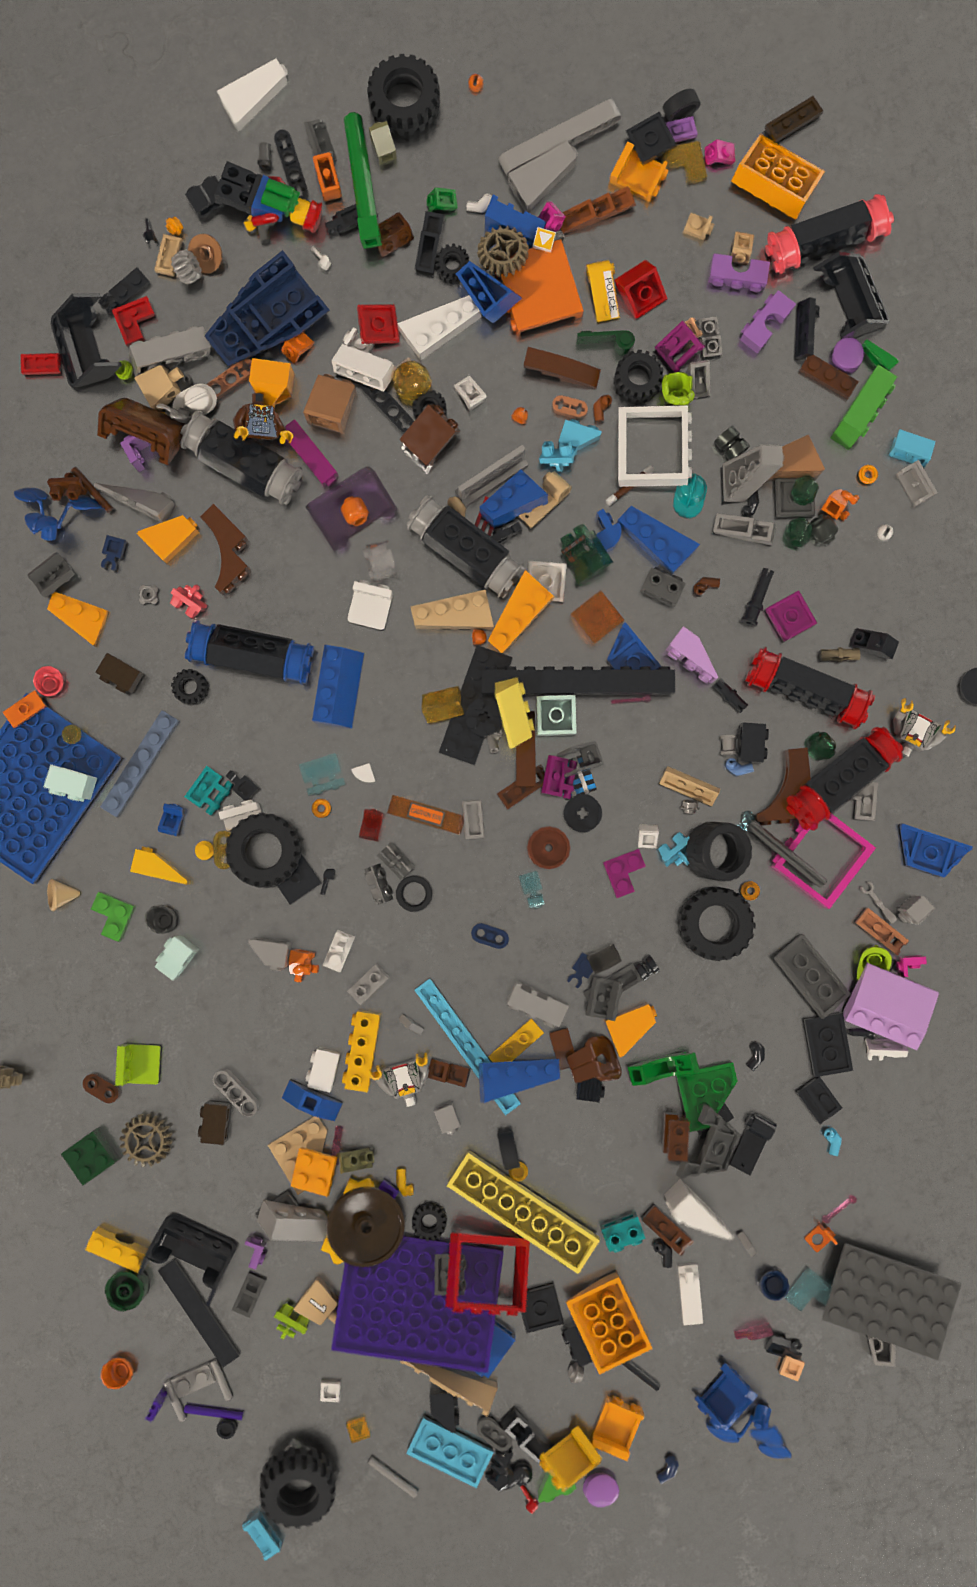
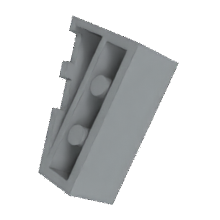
(537, 1004)
(292, 1222)

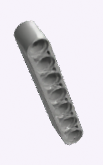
(573, 130)

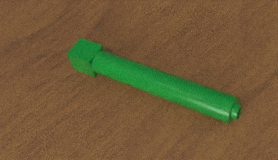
(362, 183)

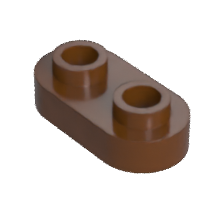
(101, 1087)

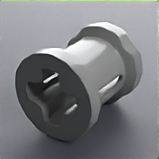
(729, 744)

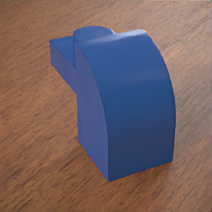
(611, 533)

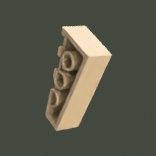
(458, 612)

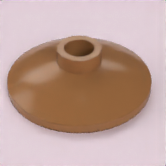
(199, 247)

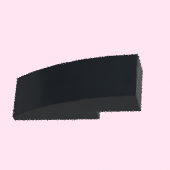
(429, 241)
(525, 1435)

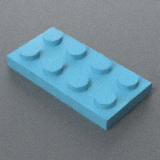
(450, 1452)

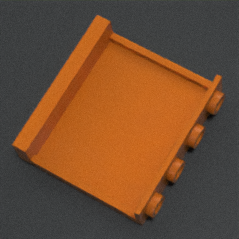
(545, 290)

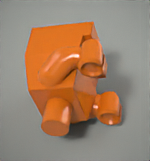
(837, 502)
(301, 964)

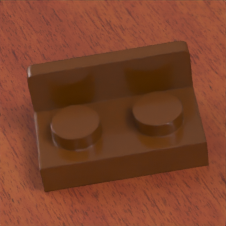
(394, 233)

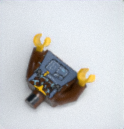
(259, 421)

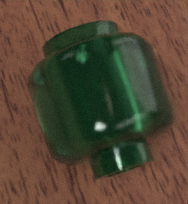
(804, 490)
(798, 532)
(822, 745)

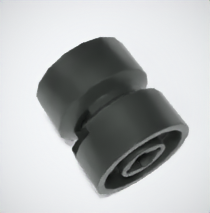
(731, 443)

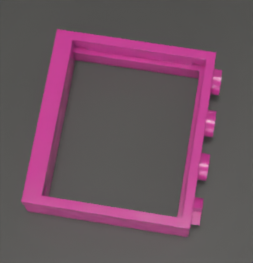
(844, 879)

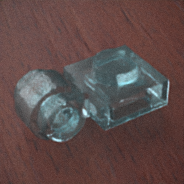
(530, 884)

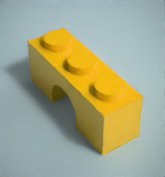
(108, 1247)

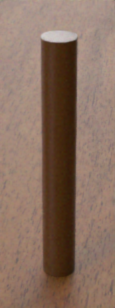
(92, 490)

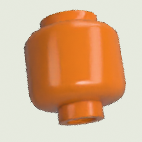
(354, 511)

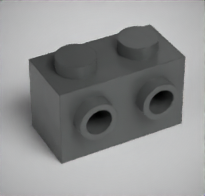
(663, 586)

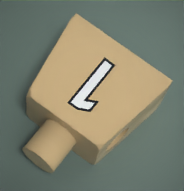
(318, 1303)

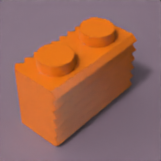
(327, 176)

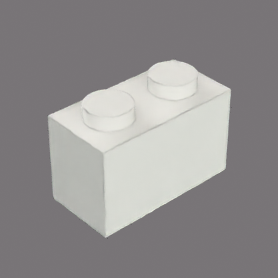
(323, 1069)

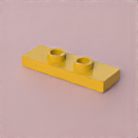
(517, 1042)

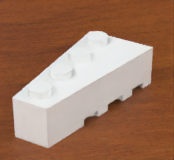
(438, 326)

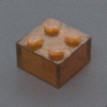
(596, 618)

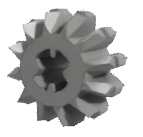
(186, 266)

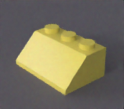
(514, 711)

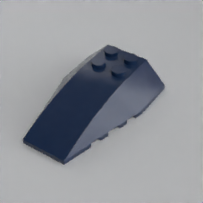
(266, 312)

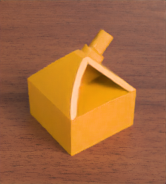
(272, 379)

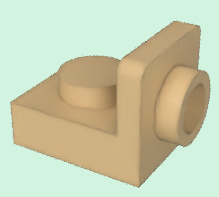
(698, 226)
(742, 248)

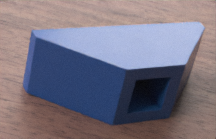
(311, 1101)

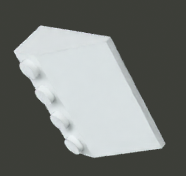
(693, 1211)

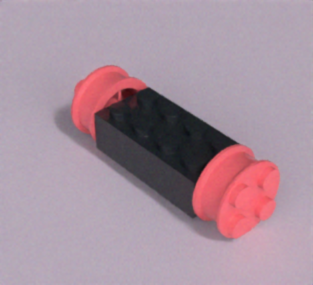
(829, 233)

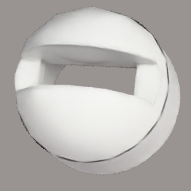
(882, 529)

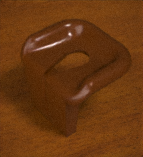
(585, 1063)

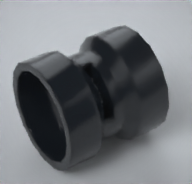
(650, 965)

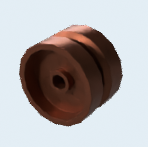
(556, 839)

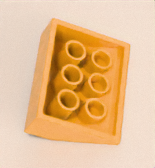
(777, 176)
(608, 1323)

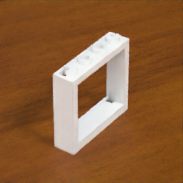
(663, 479)

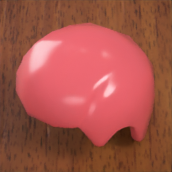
(48, 681)

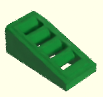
(879, 356)

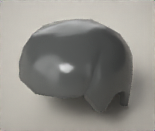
(160, 919)

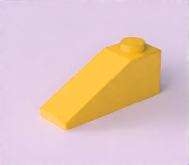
(154, 865)

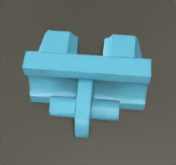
(558, 457)
(677, 853)

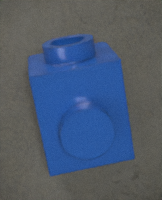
(171, 819)

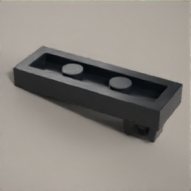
(806, 314)

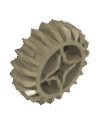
(496, 259)
(152, 1145)

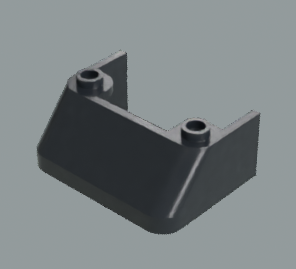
(856, 291)
(76, 341)
(194, 1246)

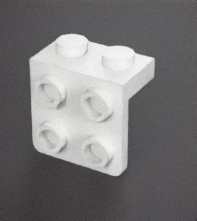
(370, 604)

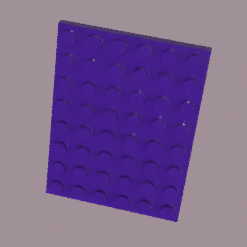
(397, 1316)

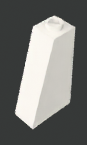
(252, 92)

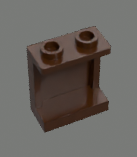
(430, 434)
(676, 1136)

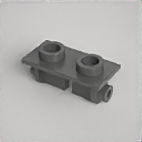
(382, 891)

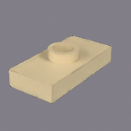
(169, 247)

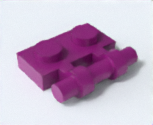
(555, 778)

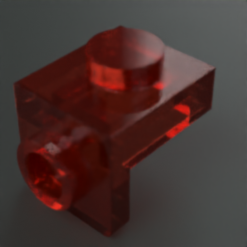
(371, 824)

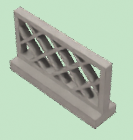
(492, 476)

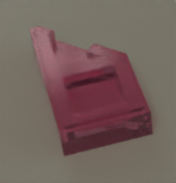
(337, 1142)
(755, 1332)

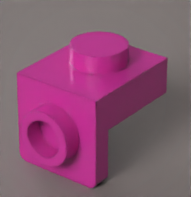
(720, 152)
(552, 216)

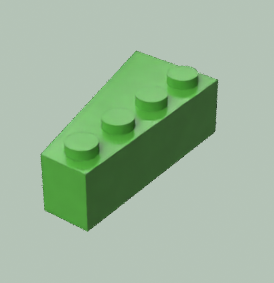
(864, 407)

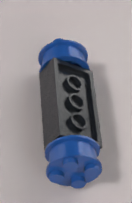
(249, 651)

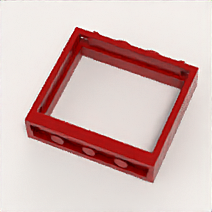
(520, 1274)

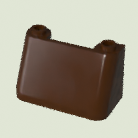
(142, 423)

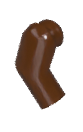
(704, 583)

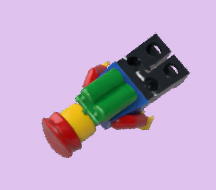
(265, 199)

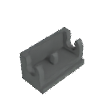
(319, 138)

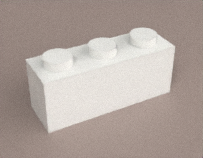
(363, 367)

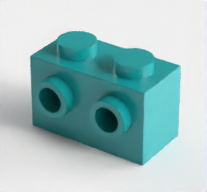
(622, 1233)

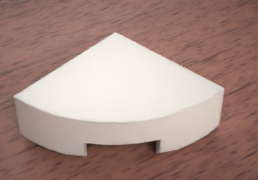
(364, 773)

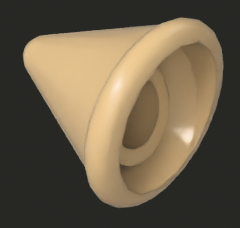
(60, 894)

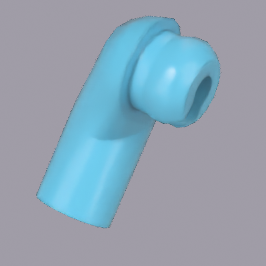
(834, 1139)

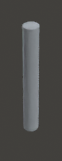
(393, 1477)

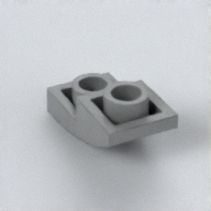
(710, 337)

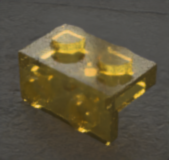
(442, 704)

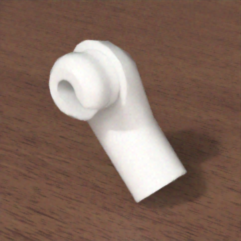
(480, 206)

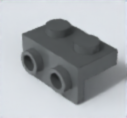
(51, 574)
(604, 998)

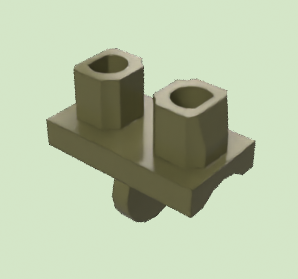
(355, 1160)

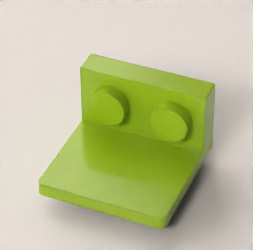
(137, 1064)

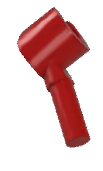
(533, 1504)

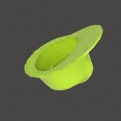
(874, 955)

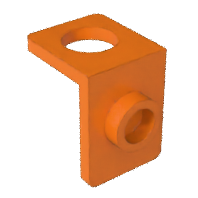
(826, 1233)

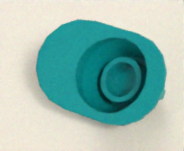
(691, 497)

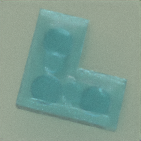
(806, 1287)

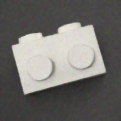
(232, 814)

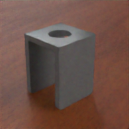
(584, 750)

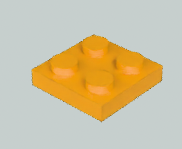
(314, 1171)

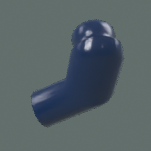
(671, 1470)

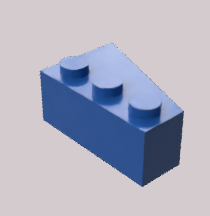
(503, 215)
(487, 293)
(514, 498)

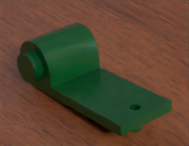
(622, 340)

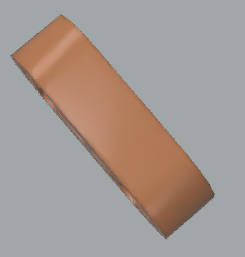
(570, 402)

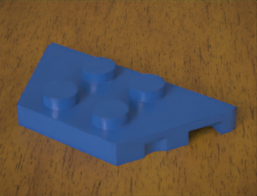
(630, 651)
(930, 851)

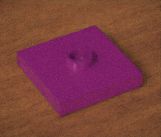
(791, 616)

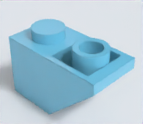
(578, 434)

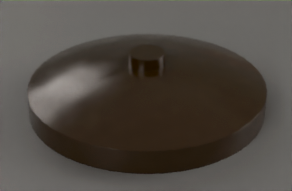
(365, 1226)

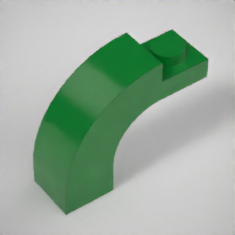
(662, 1067)

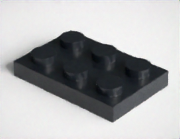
(828, 1045)

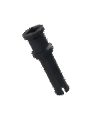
(755, 605)

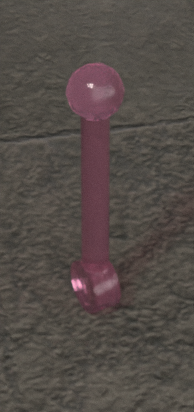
(647, 699)
(852, 1199)

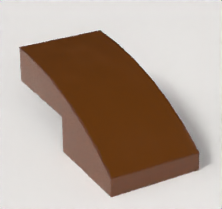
(562, 1046)
(448, 1072)

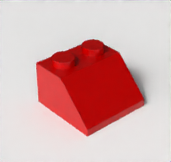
(641, 288)

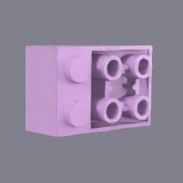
(691, 652)

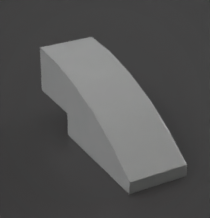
(745, 528)

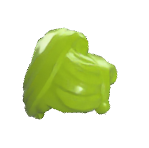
(677, 388)

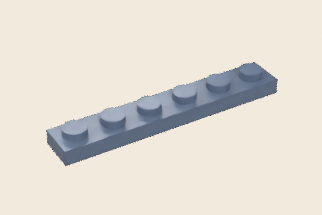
(139, 763)

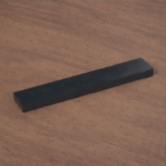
(198, 1312)

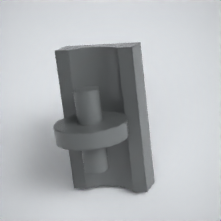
(395, 861)

